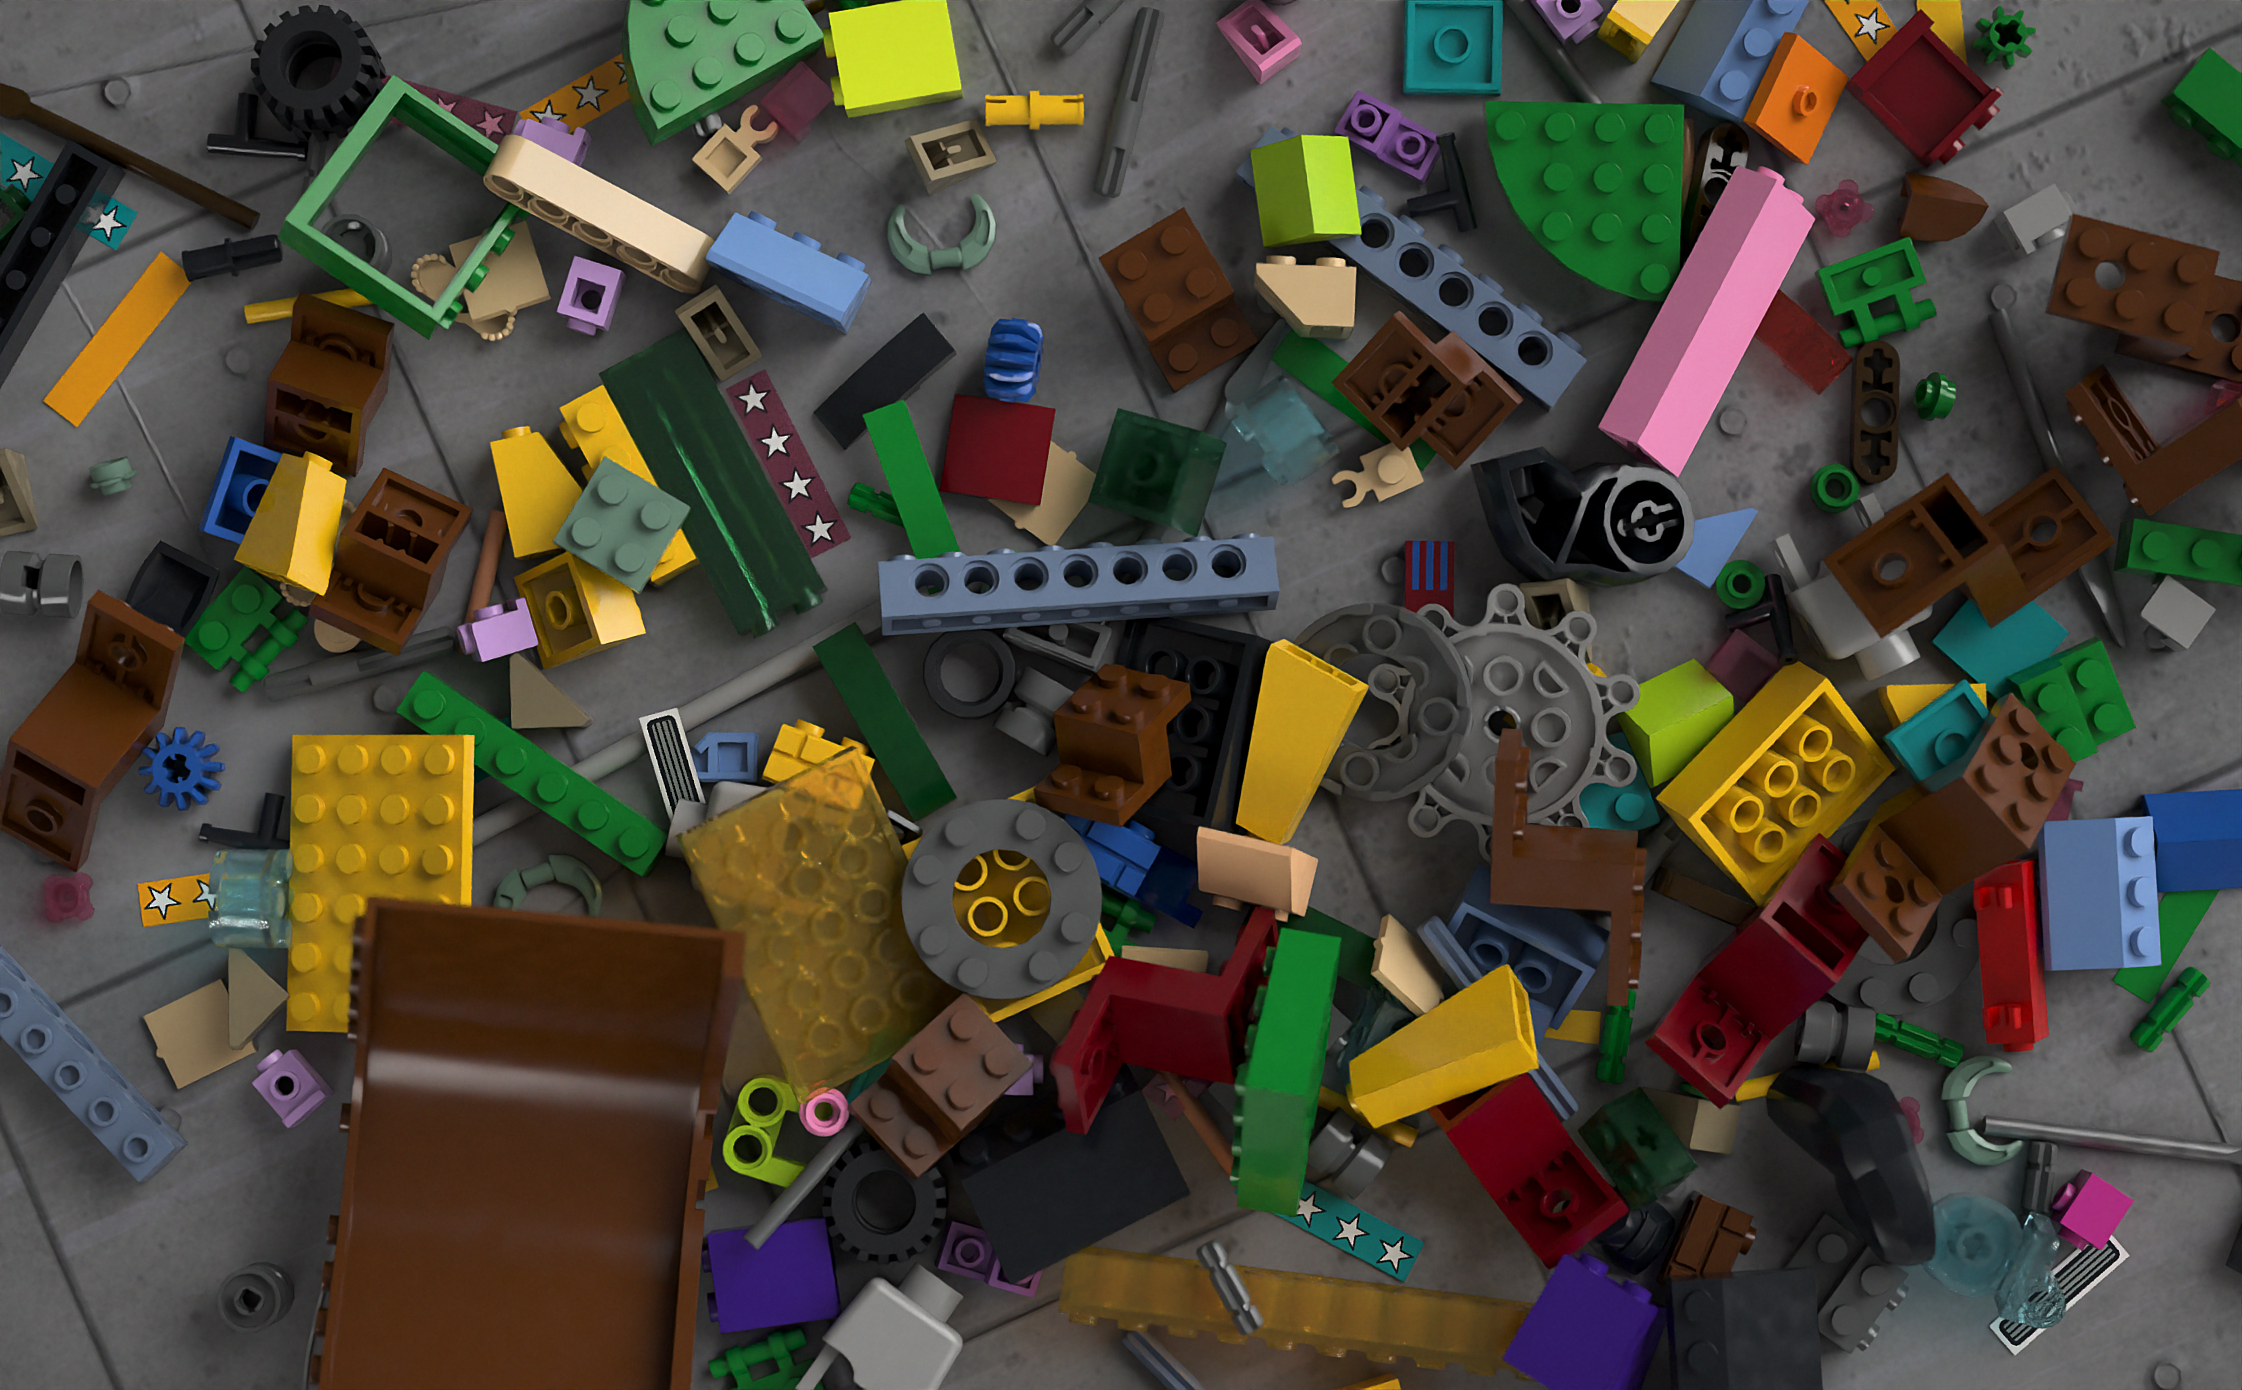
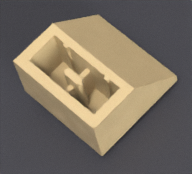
(1311, 298)

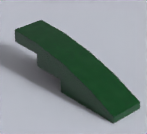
(885, 722)

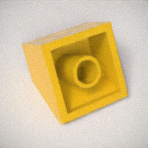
(577, 609)

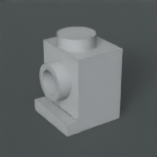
(2036, 220)

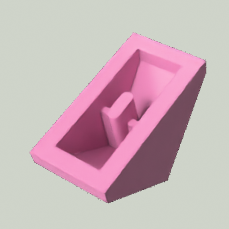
(1260, 39)

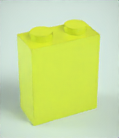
(892, 56)

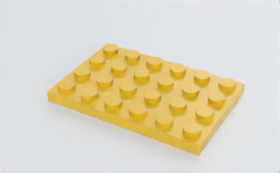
(366, 822)

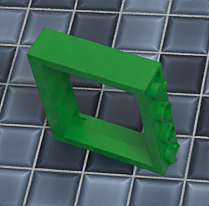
(448, 133)

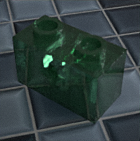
(1637, 1148)

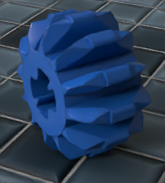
(1013, 360)
(166, 776)

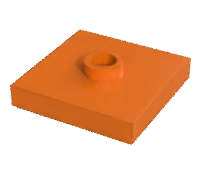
(1795, 98)

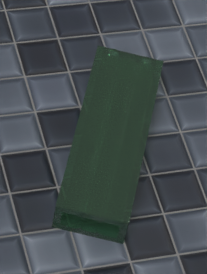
(709, 465)

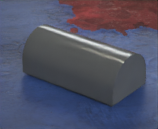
(1070, 644)

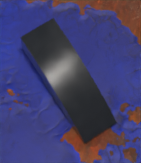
(885, 379)

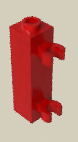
(2011, 955)

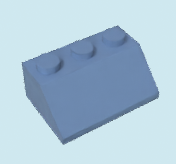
(1725, 53)
(790, 270)
(2099, 893)
(1544, 946)

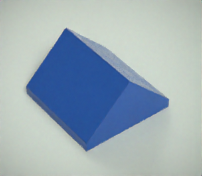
(238, 489)
(2196, 839)

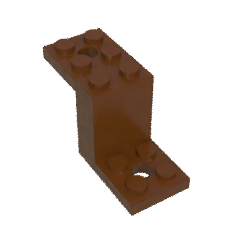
(2162, 299)
(2154, 471)
(1954, 546)
(88, 730)
(1953, 827)
(1567, 866)

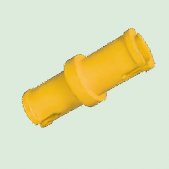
(1034, 110)

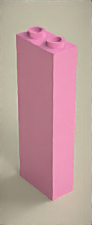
(1708, 320)

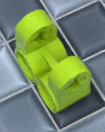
(766, 1127)

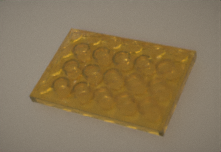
(820, 901)

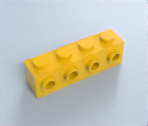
(600, 432)

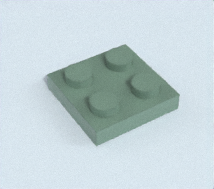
(622, 525)

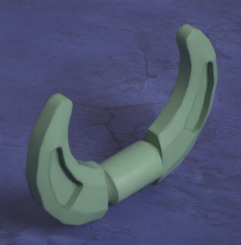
(916, 256)
(566, 870)
(1966, 1141)

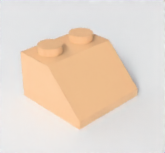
(1254, 873)

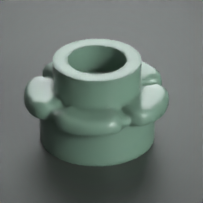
(112, 475)

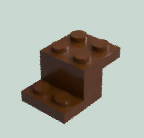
(1178, 300)
(328, 383)
(1427, 390)
(391, 561)
(1112, 744)
(940, 1086)

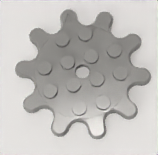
(1550, 695)

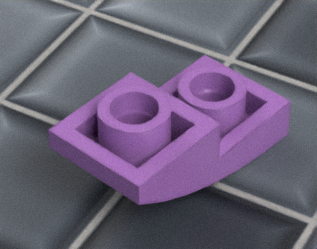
(1389, 137)
(970, 1254)

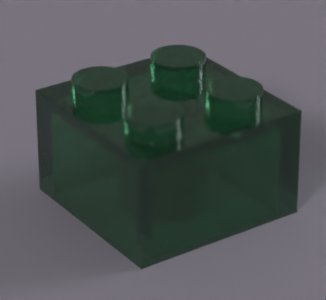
(1157, 472)

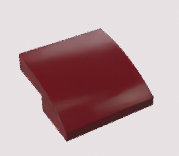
(997, 450)

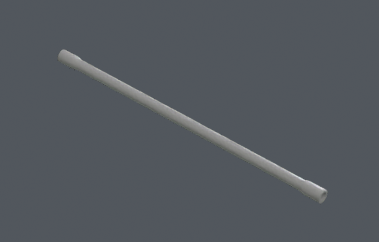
(691, 716)

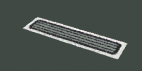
(671, 759)
(2076, 1277)

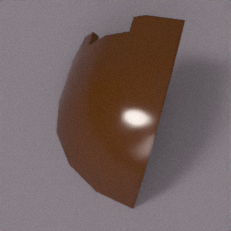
(1938, 208)

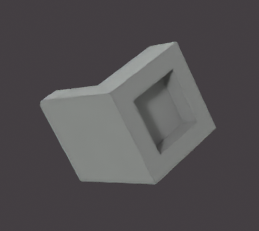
(2175, 613)

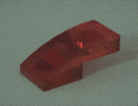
(1802, 344)

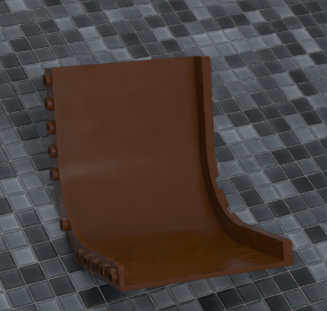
(524, 1149)

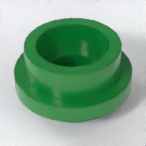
(1934, 397)
(1849, 486)
(1724, 586)

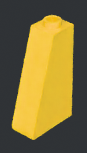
(1294, 737)
(1447, 1052)

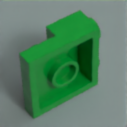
(2075, 698)

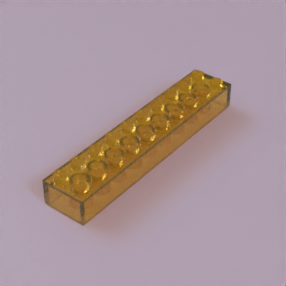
(1295, 1309)

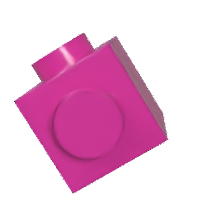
(2088, 1210)

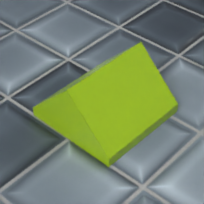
(1305, 190)
(1675, 719)

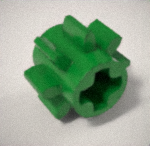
(2015, 40)

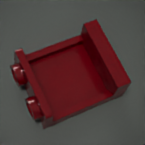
(1923, 92)

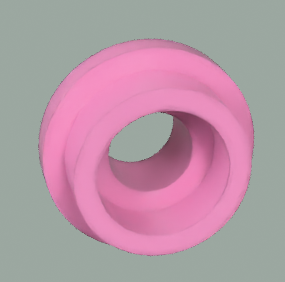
(827, 1126)

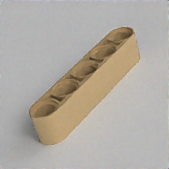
(599, 213)

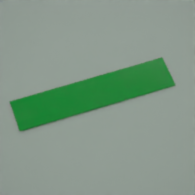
(1316, 368)
(911, 482)
(2178, 919)

